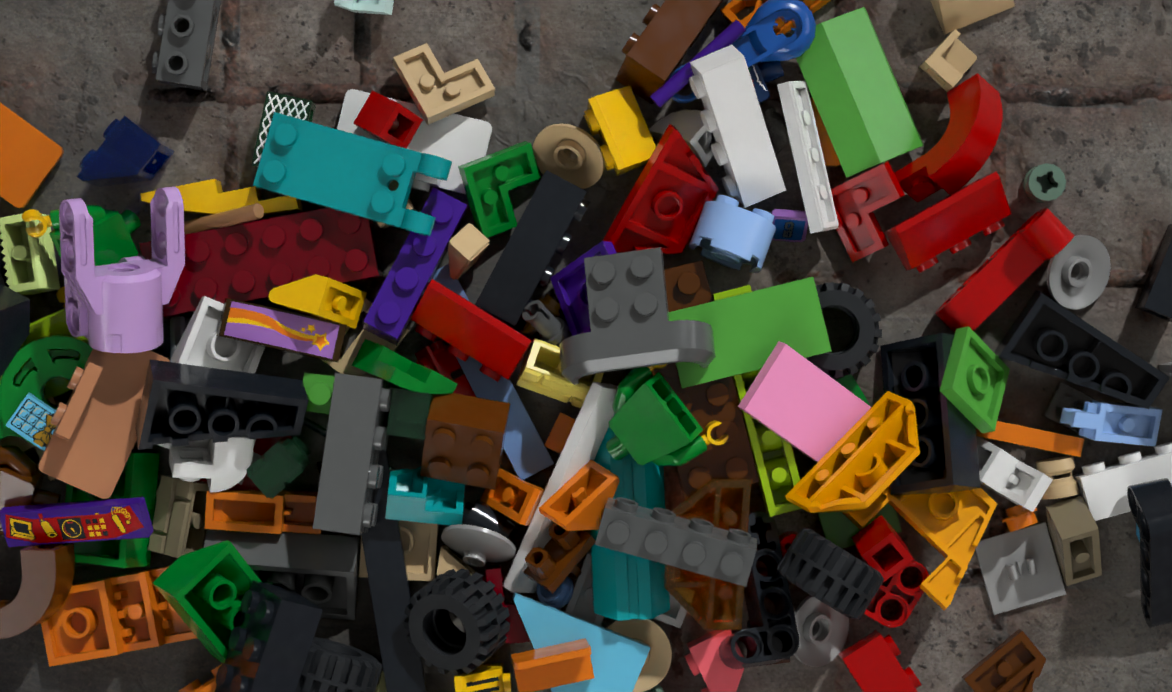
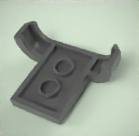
(631, 320)

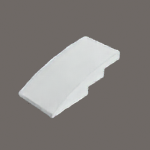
(203, 348)

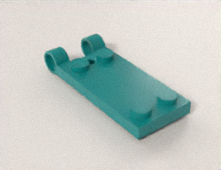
(345, 172)

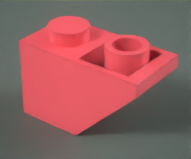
(707, 661)

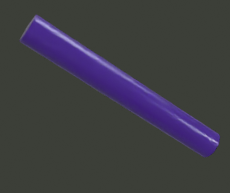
(681, 78)

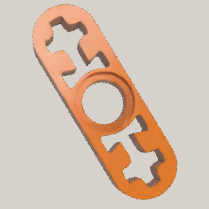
(1035, 438)

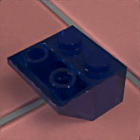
(125, 156)

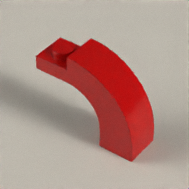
(964, 147)

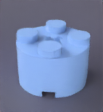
(733, 234)

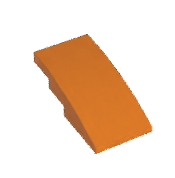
(112, 618)

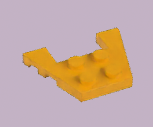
(948, 522)

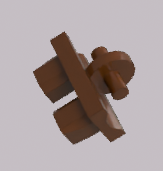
(558, 558)

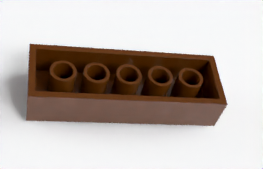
(707, 401)

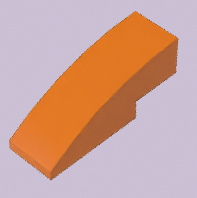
(256, 513)

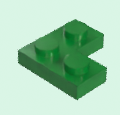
(488, 185)

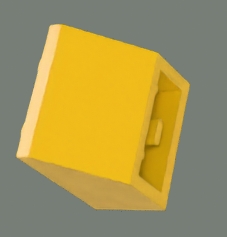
(621, 129)

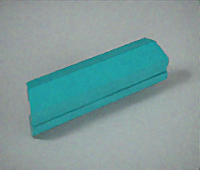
(623, 583)

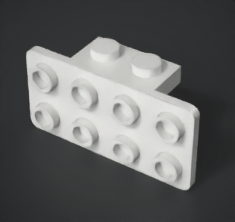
(451, 138)

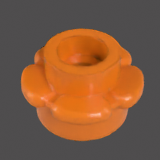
(1019, 518)

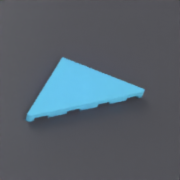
(614, 657)

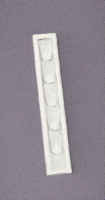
(577, 452)

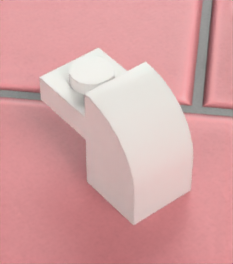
(221, 463)
(1010, 476)

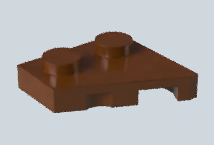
(1008, 667)

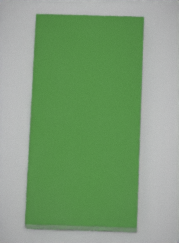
(751, 326)

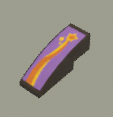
(281, 330)

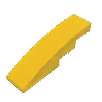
(208, 199)

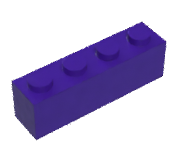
(414, 269)

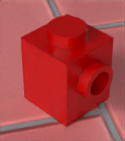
(388, 120)
(882, 547)

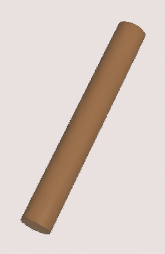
(224, 219)

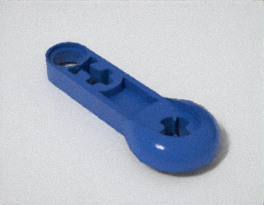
(761, 42)

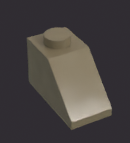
(1075, 540)

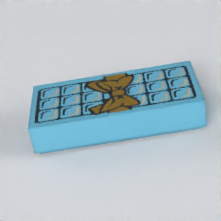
(33, 421)

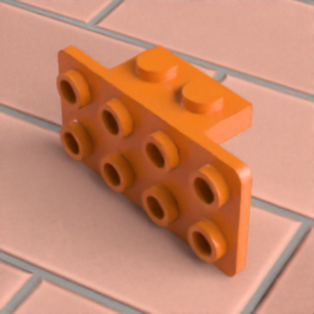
(25, 158)

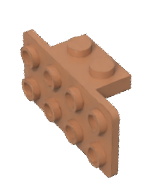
(98, 422)

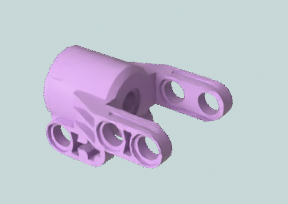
(123, 301)

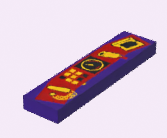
(76, 522)

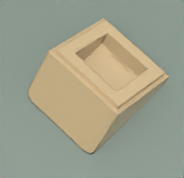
(465, 250)
(449, 560)

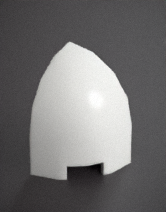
(692, 130)

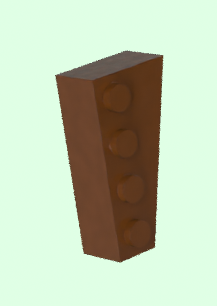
(663, 43)

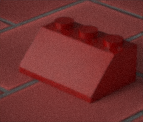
(950, 223)
(470, 331)

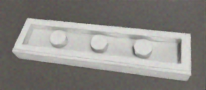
(808, 156)

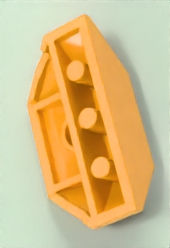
(862, 460)

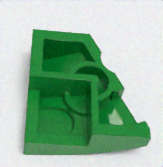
(400, 371)

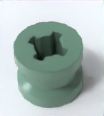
(1036, 182)

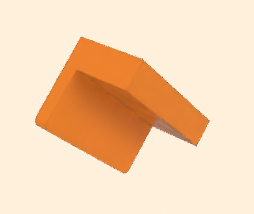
(553, 666)

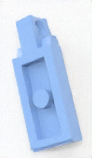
(1115, 422)

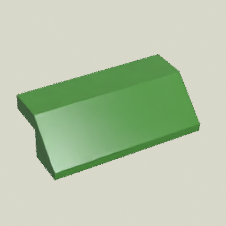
(857, 93)

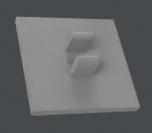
(1019, 568)

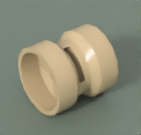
(1062, 485)

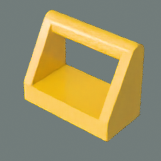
(321, 299)

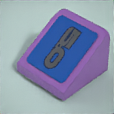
(790, 225)

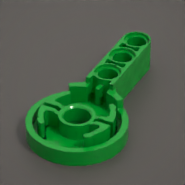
(42, 355)

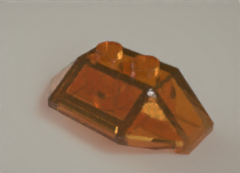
(707, 599)

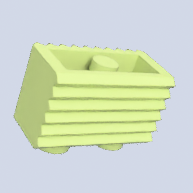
(28, 259)

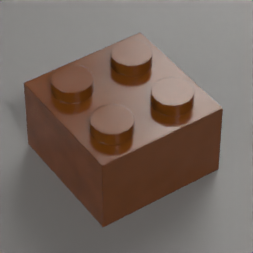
(464, 439)

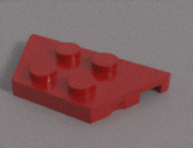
(664, 200)

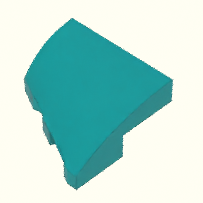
(423, 498)

